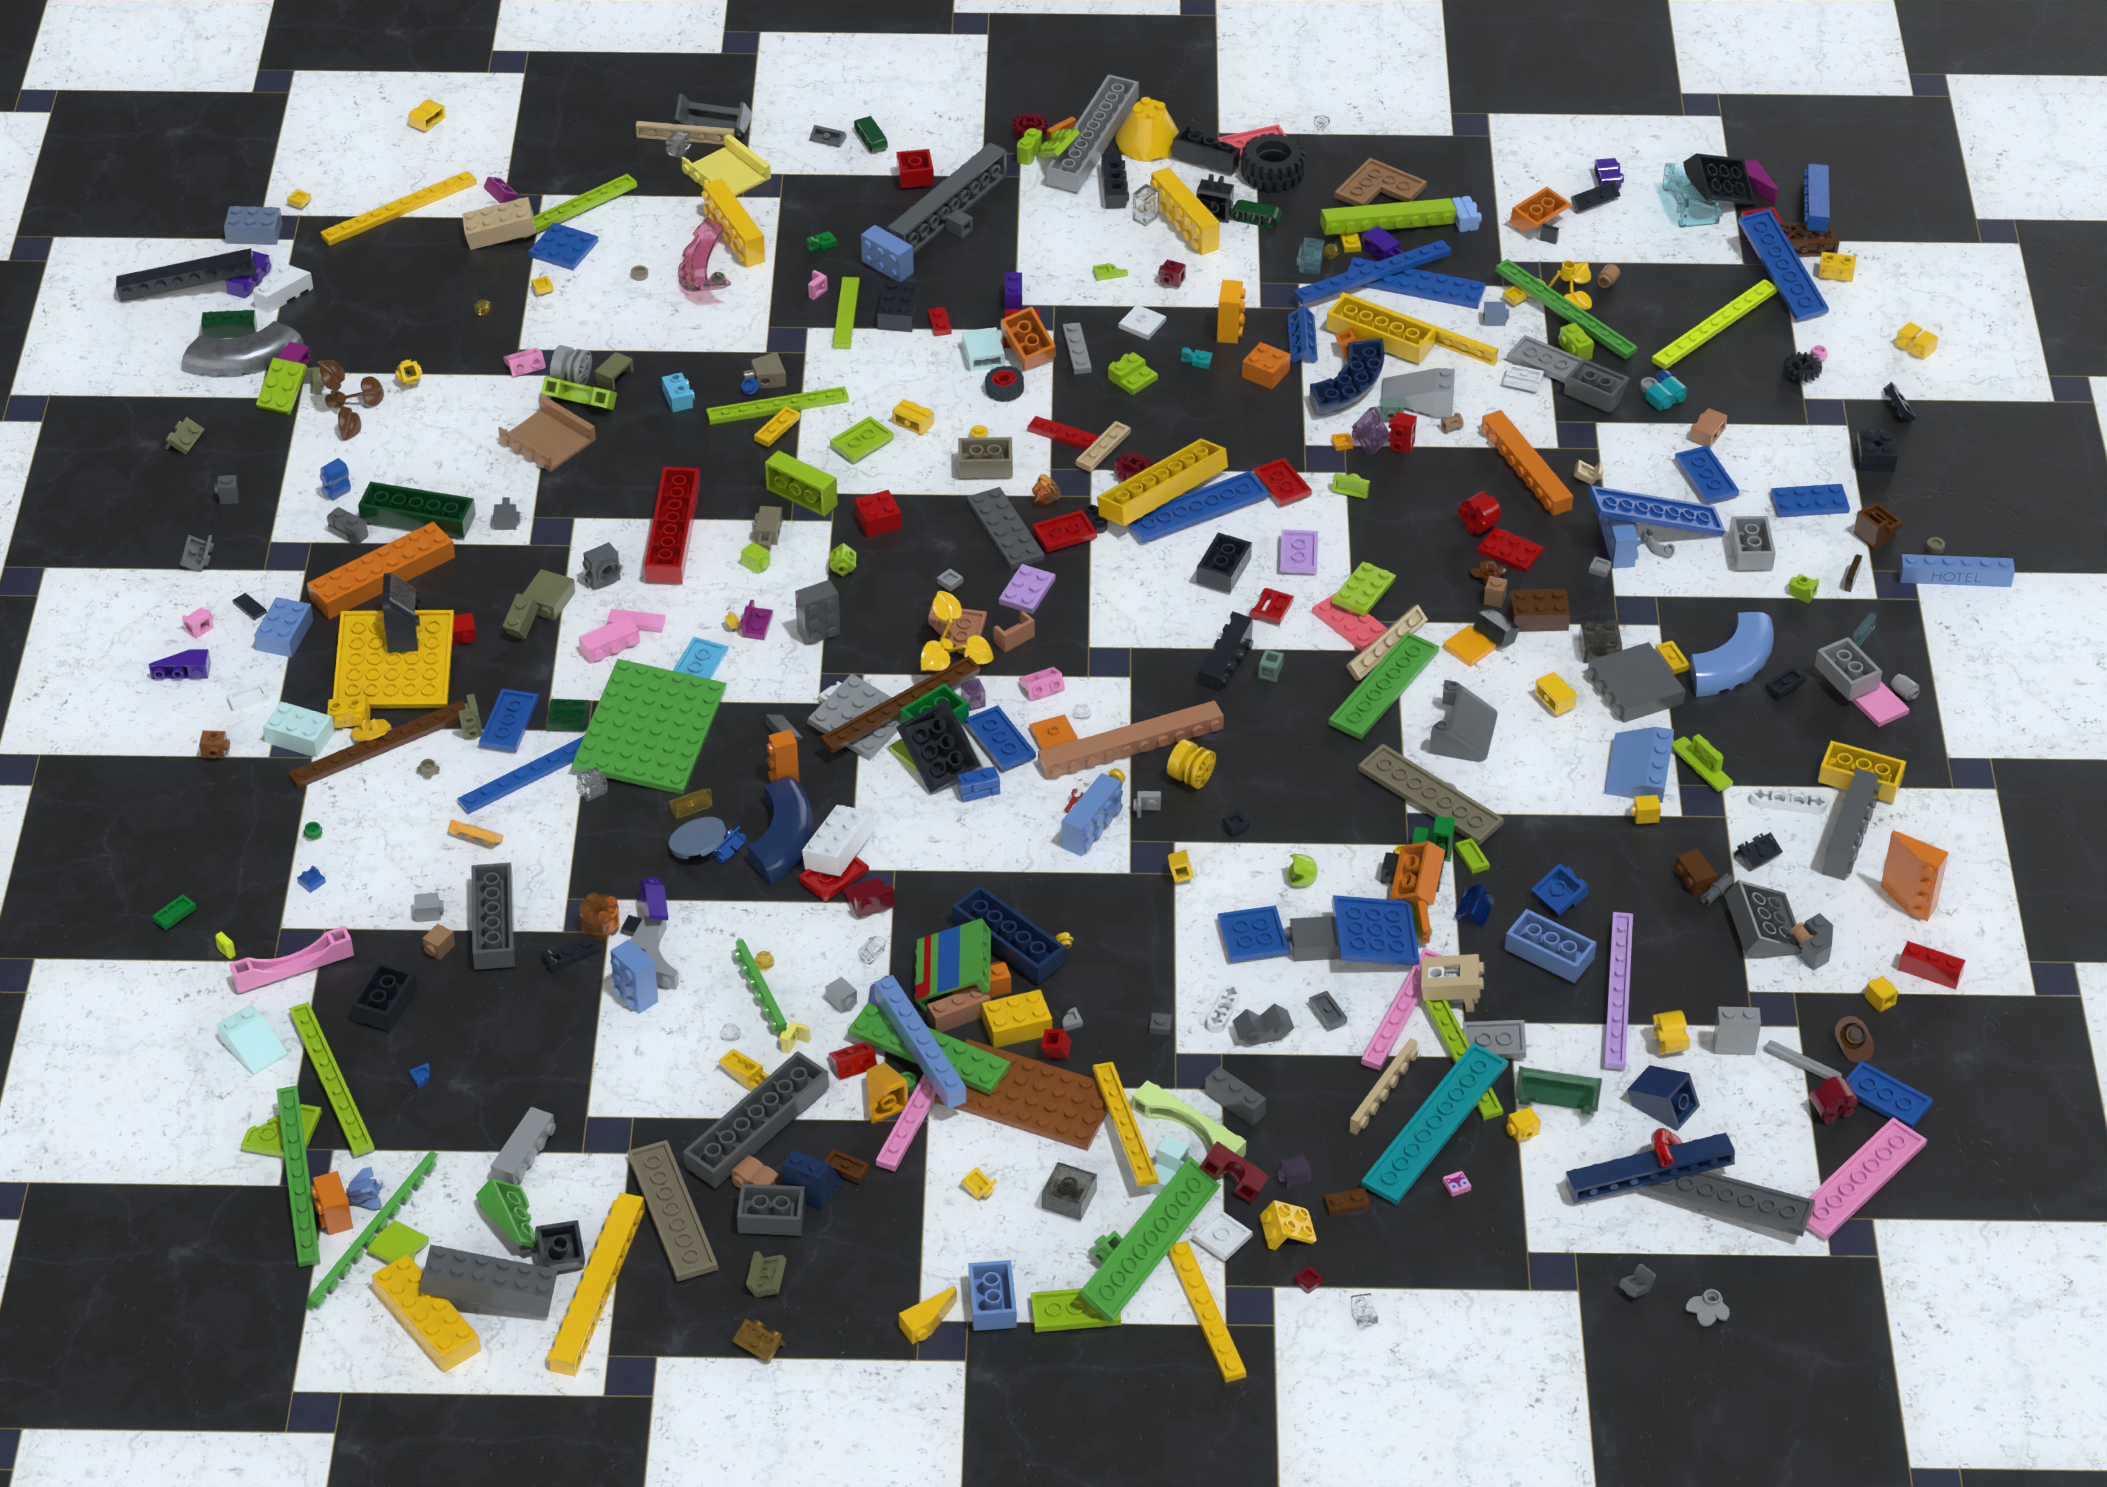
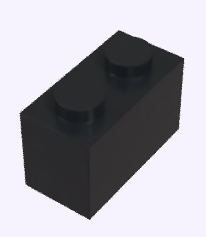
(1496, 627)

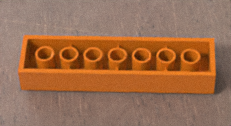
(363, 577)

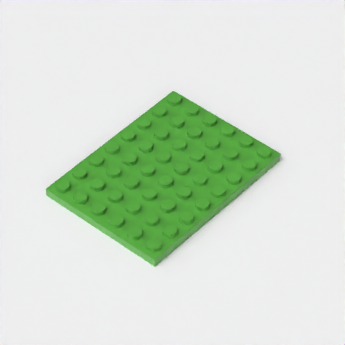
(650, 726)

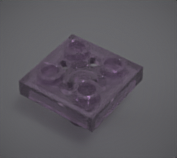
(1368, 434)

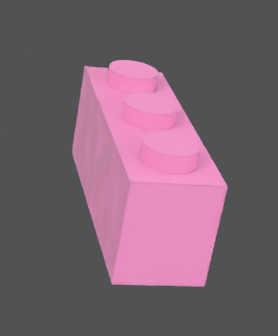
(609, 639)

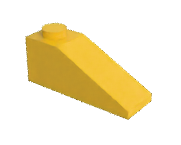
(926, 1316)

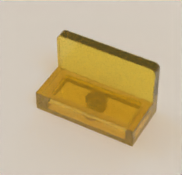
(691, 803)

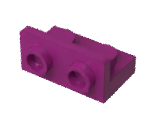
(755, 621)

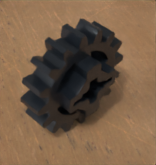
(1802, 367)

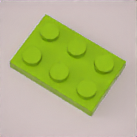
(1058, 143)
(281, 386)
(861, 439)

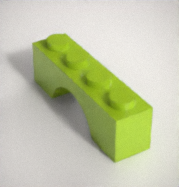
(578, 393)

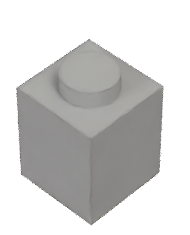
(428, 907)
(841, 995)

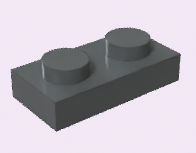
(1328, 1010)

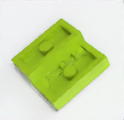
(397, 1241)

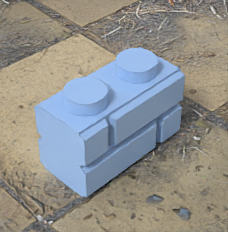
(1466, 214)

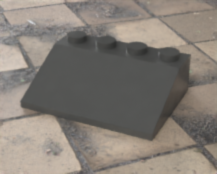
(1762, 920)

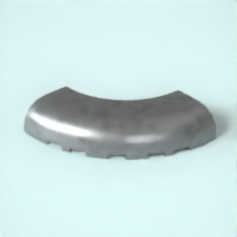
(239, 354)

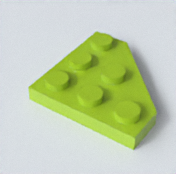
(268, 1137)

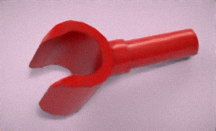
(1073, 800)

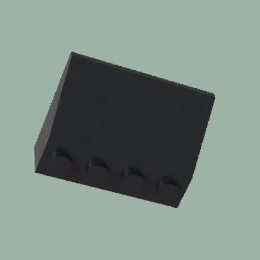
(1720, 178)
(939, 746)

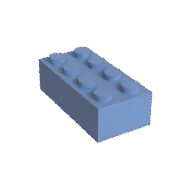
(1620, 541)
(1091, 814)
(1550, 945)

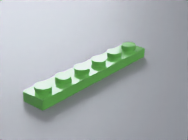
(758, 983)

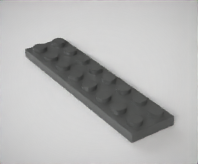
(1737, 1200)

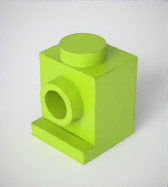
(1803, 588)

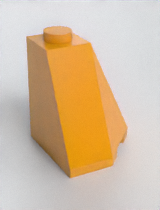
(885, 1092)

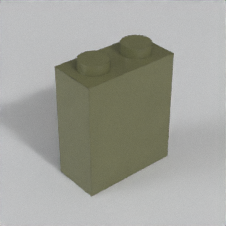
(551, 593)

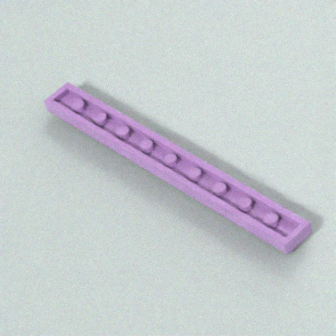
(1618, 991)

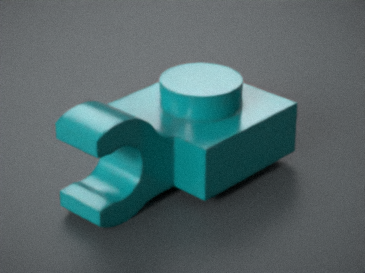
(1199, 359)

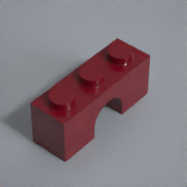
(1248, 1177)

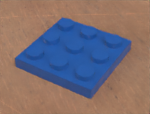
(563, 246)
(1253, 933)

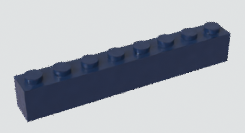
(1646, 1168)

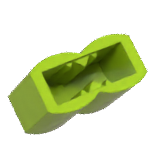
(1029, 146)

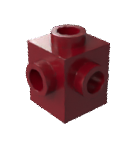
(1172, 273)

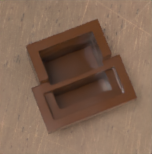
(1876, 525)

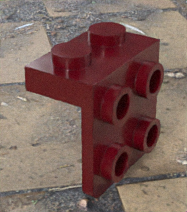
(870, 897)

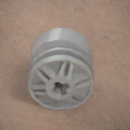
(571, 365)

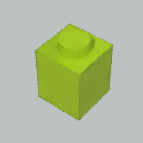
(755, 558)

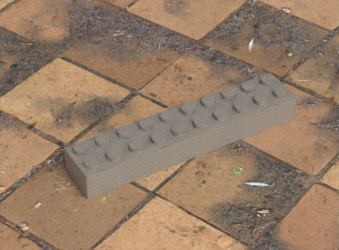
(1096, 129)

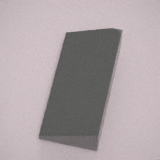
(827, 136)
(778, 723)

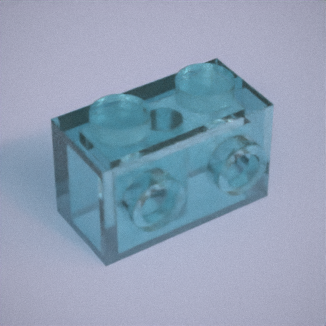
(1310, 255)

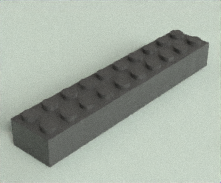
(956, 192)

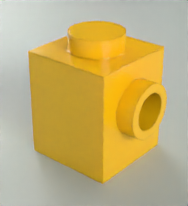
(1646, 809)
(1180, 866)
(1881, 993)
(1523, 1124)

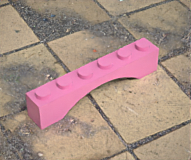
(329, 948)

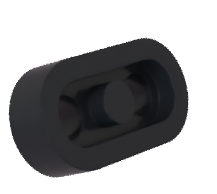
(1098, 522)

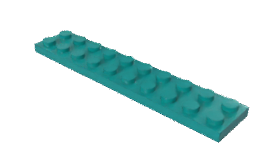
(1434, 1123)

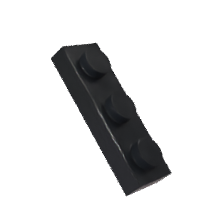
(1595, 196)

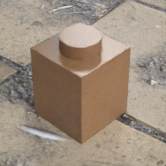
(1495, 591)
(438, 941)

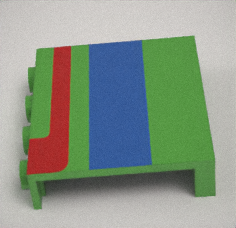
(953, 961)

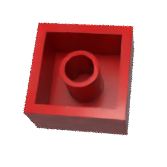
(915, 168)
(878, 513)

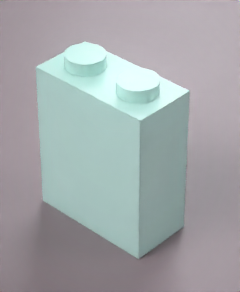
(983, 349)

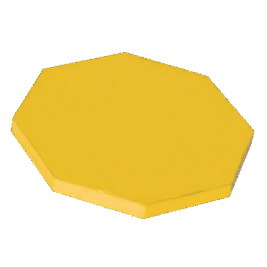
(370, 731)

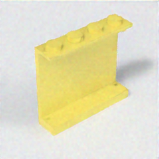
(734, 163)

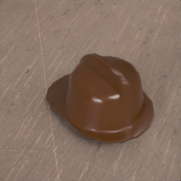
(1854, 1039)

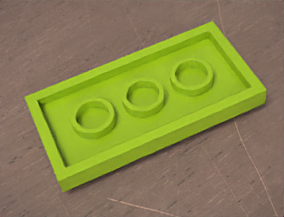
(1363, 588)
(1065, 1311)

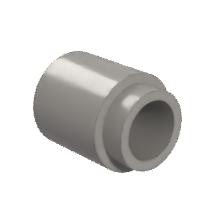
(1905, 687)

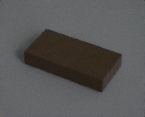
(1853, 573)

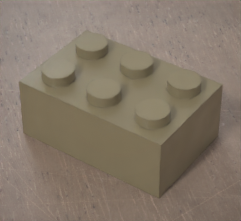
(985, 457)

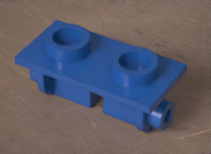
(732, 839)

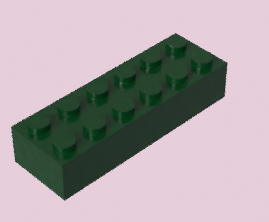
(416, 508)

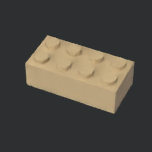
(499, 223)

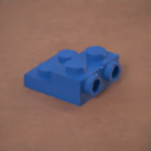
(1561, 889)

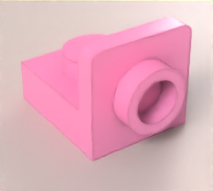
(817, 285)

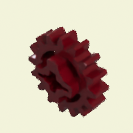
(1025, 122)
(1130, 465)

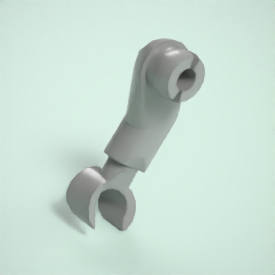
(1667, 550)

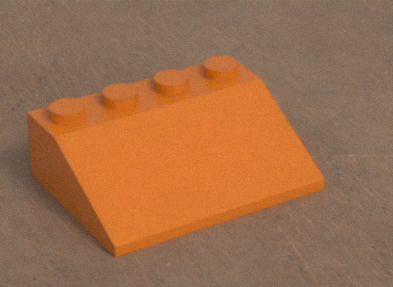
(1914, 874)

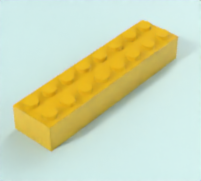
(1162, 482)

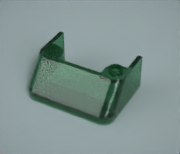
(1558, 1089)

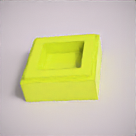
(225, 945)

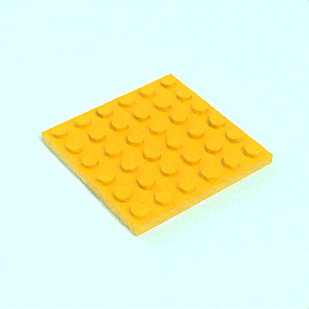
(394, 678)

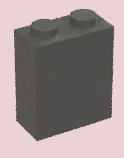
(1312, 938)

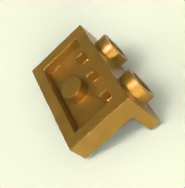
(758, 1340)

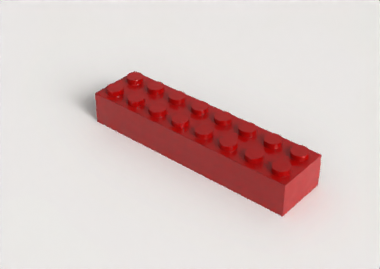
(672, 525)

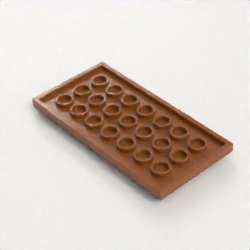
(1040, 1100)

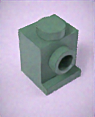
(1388, 407)
(1270, 665)

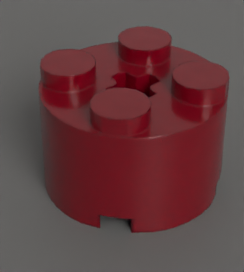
(1834, 1099)

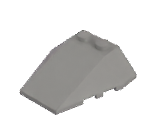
(1423, 391)

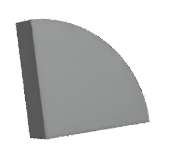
(1072, 1020)

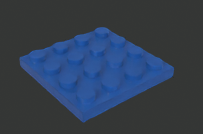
(1375, 930)

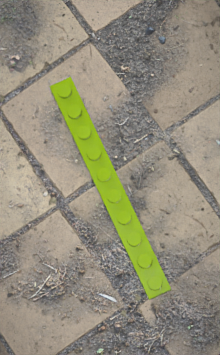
(331, 1079)

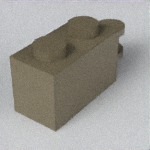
(767, 526)

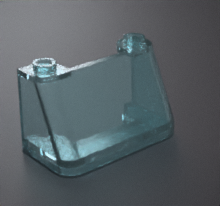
(1690, 203)

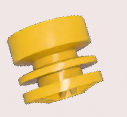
(1191, 763)

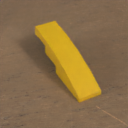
(743, 1069)

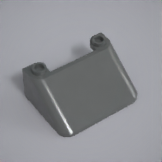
(1470, 725)

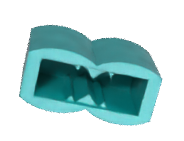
(1666, 393)

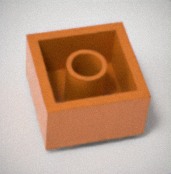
(1266, 365)
(331, 1203)

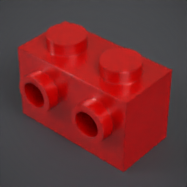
(1402, 432)

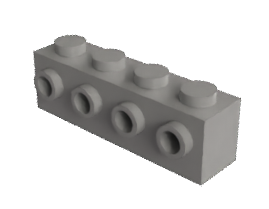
(523, 1146)

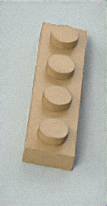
(1103, 446)

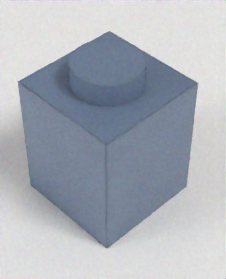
(1495, 314)

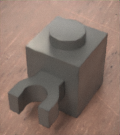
(506, 515)

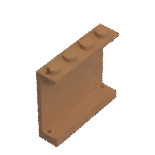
(549, 435)

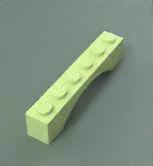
(1158, 1104)

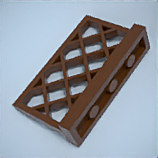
(1815, 245)

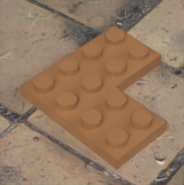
(1376, 178)

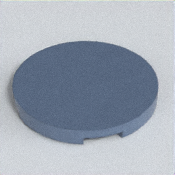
(697, 837)

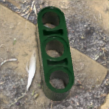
(870, 134)
(1256, 213)

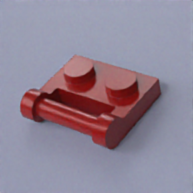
(1276, 609)

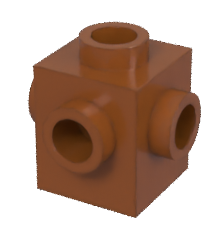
(214, 744)

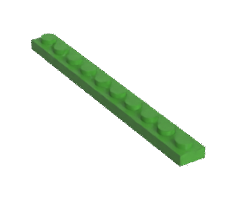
(1566, 309)
(298, 1176)
(379, 1222)

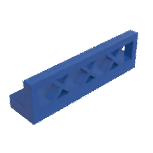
(1305, 332)

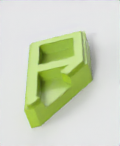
(1108, 271)

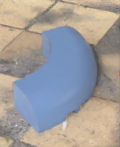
(1736, 659)

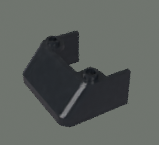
(399, 608)

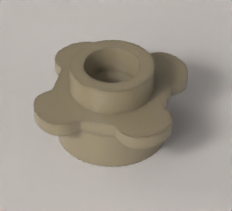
(428, 768)

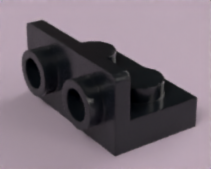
(1759, 851)

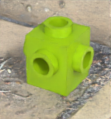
(843, 559)

